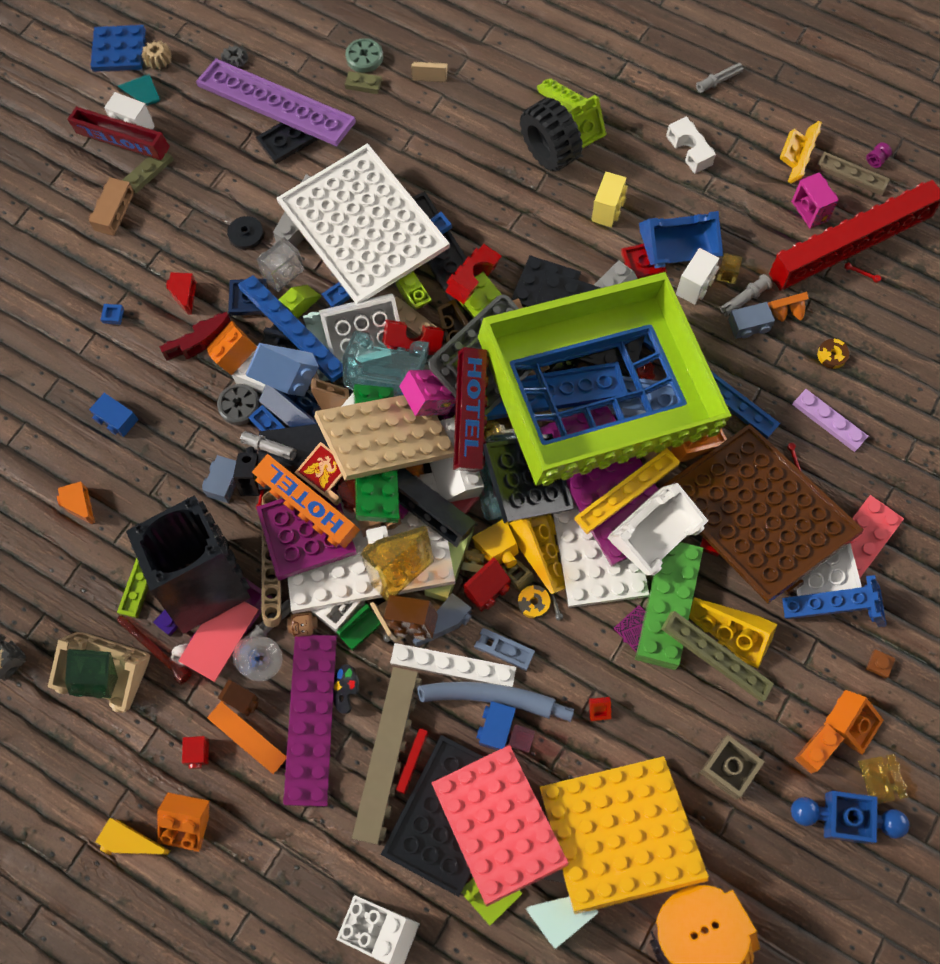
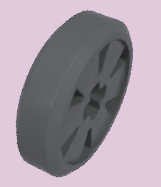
(232, 395)

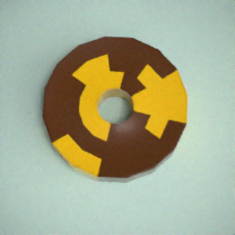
(833, 361)

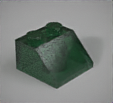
(90, 673)

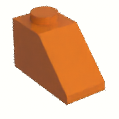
(76, 501)

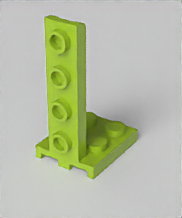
(585, 111)

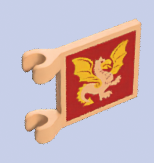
(321, 472)

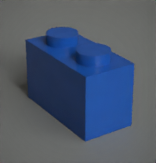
(113, 414)
(496, 726)

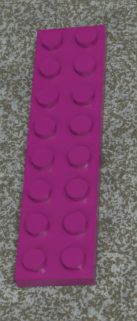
(310, 721)

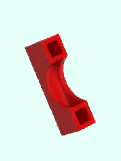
(464, 282)

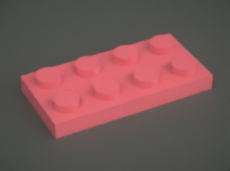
(878, 525)

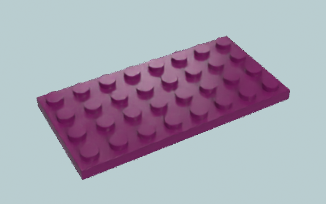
(590, 487)

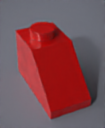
(182, 289)

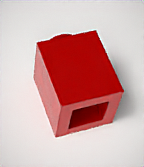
(195, 751)

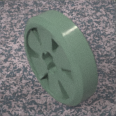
(364, 63)

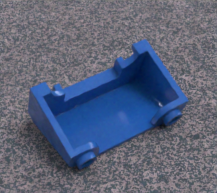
(680, 238)

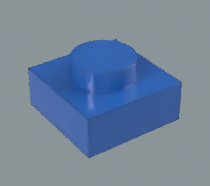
(112, 314)

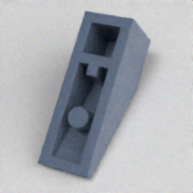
(450, 617)

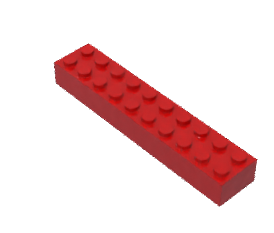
(855, 235)

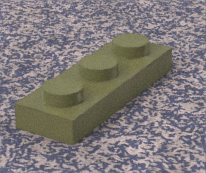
(147, 171)

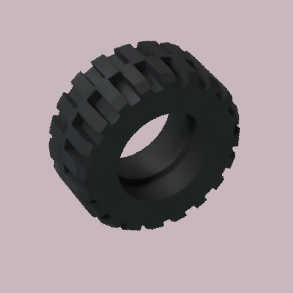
(551, 134)

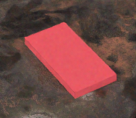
(216, 640)

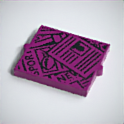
(631, 627)

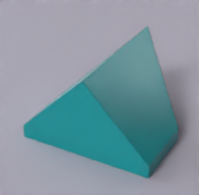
(141, 89)

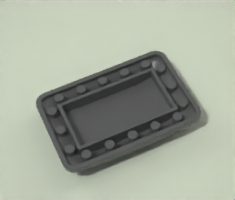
(445, 361)

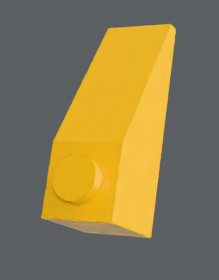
(122, 839)

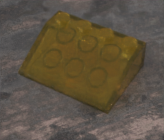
(397, 560)

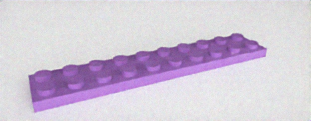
(276, 102)

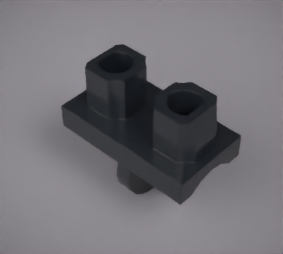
(275, 337)

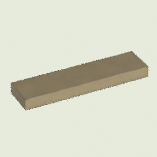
(852, 173)

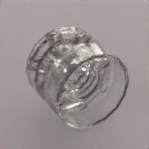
(248, 649)

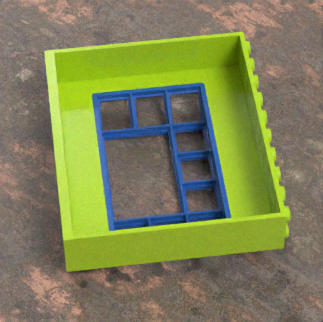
(592, 324)

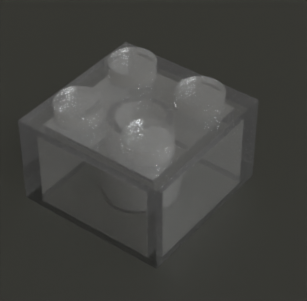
(280, 264)

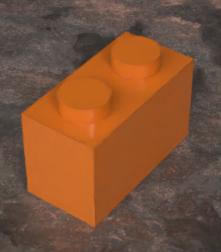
(819, 748)

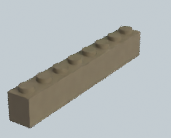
(385, 757)

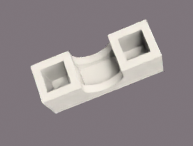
(685, 133)

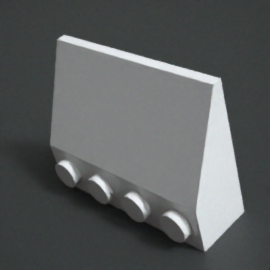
(365, 317)

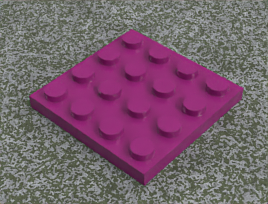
(294, 543)

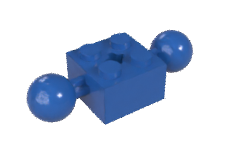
(860, 807)

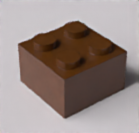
(410, 617)

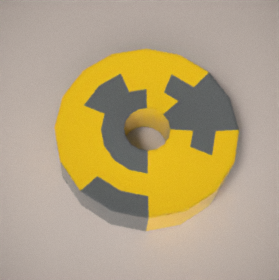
(530, 610)

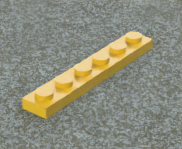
(627, 491)

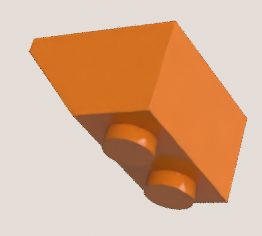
(855, 720)

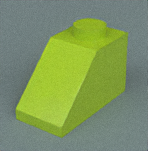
(299, 299)

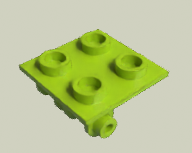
(493, 911)

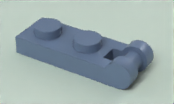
(505, 649)

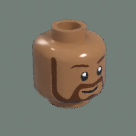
(302, 624)

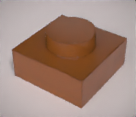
(880, 663)

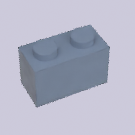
(751, 320)
(220, 480)

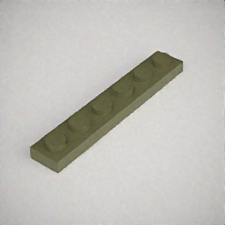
(717, 656)

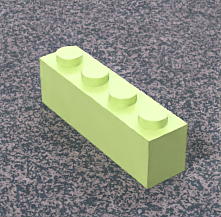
(457, 558)

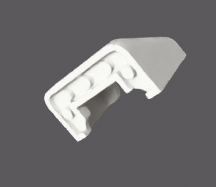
(658, 528)

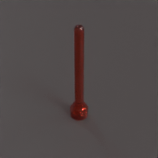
(180, 673)

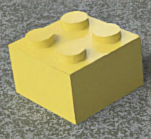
(609, 199)

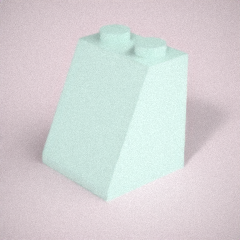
(558, 919)

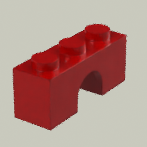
(395, 336)

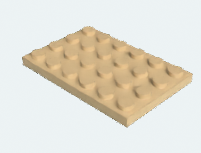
(382, 437)

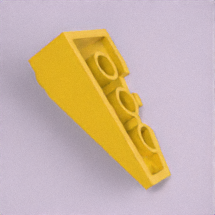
(538, 545)
(739, 631)

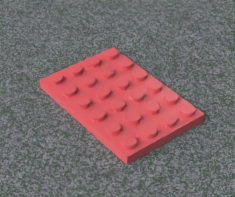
(499, 825)

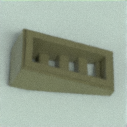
(521, 579)

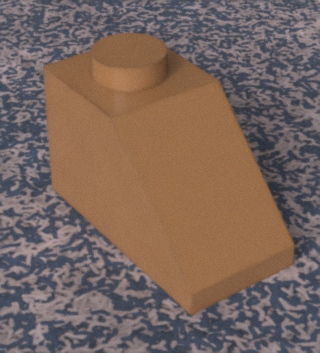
(328, 394)

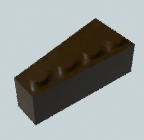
(451, 319)

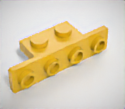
(798, 150)

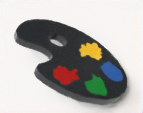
(345, 684)

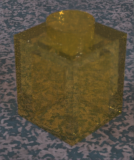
(729, 268)

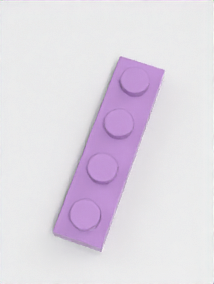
(830, 420)

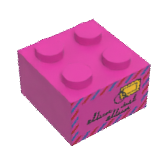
(814, 200)
(426, 393)

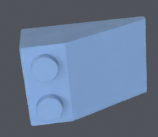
(283, 368)

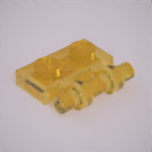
(877, 779)

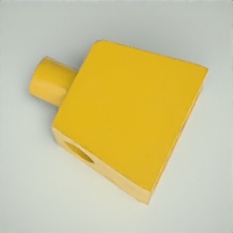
(499, 543)

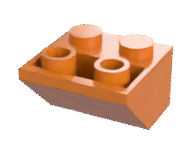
(182, 821)

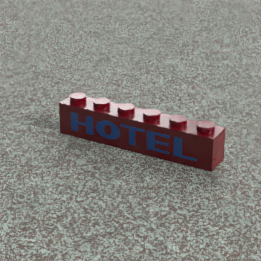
(118, 133)
(470, 409)

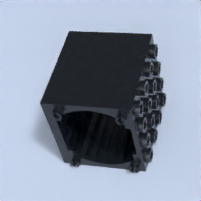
(176, 539)

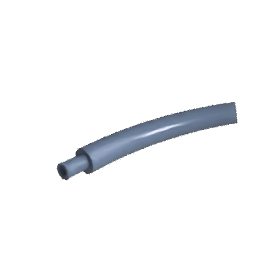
(487, 692)

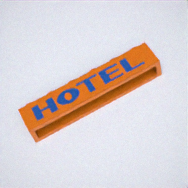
(306, 501)

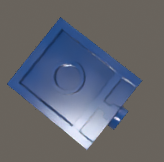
(839, 601)

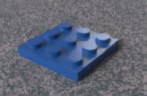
(117, 48)

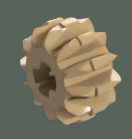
(156, 55)

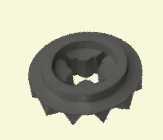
(237, 61)

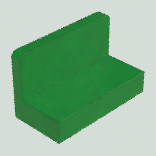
(359, 627)

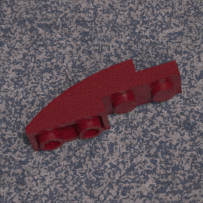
(198, 341)

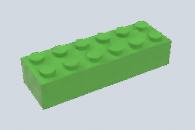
(670, 591)

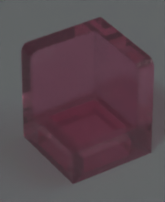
(521, 738)

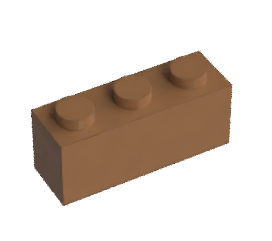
(111, 206)

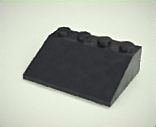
(301, 438)

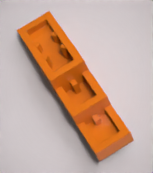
(247, 737)

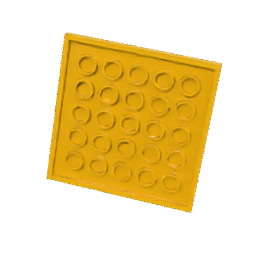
(622, 835)

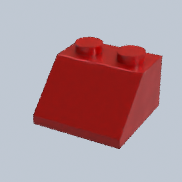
(487, 585)

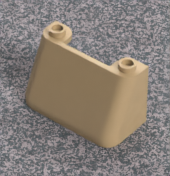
(128, 662)

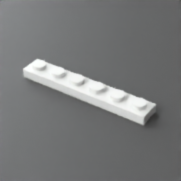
(452, 665)

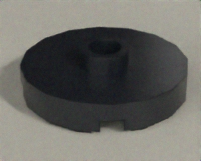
(248, 239)

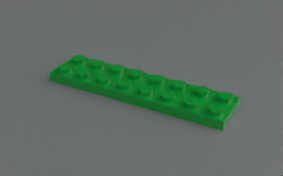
(378, 492)

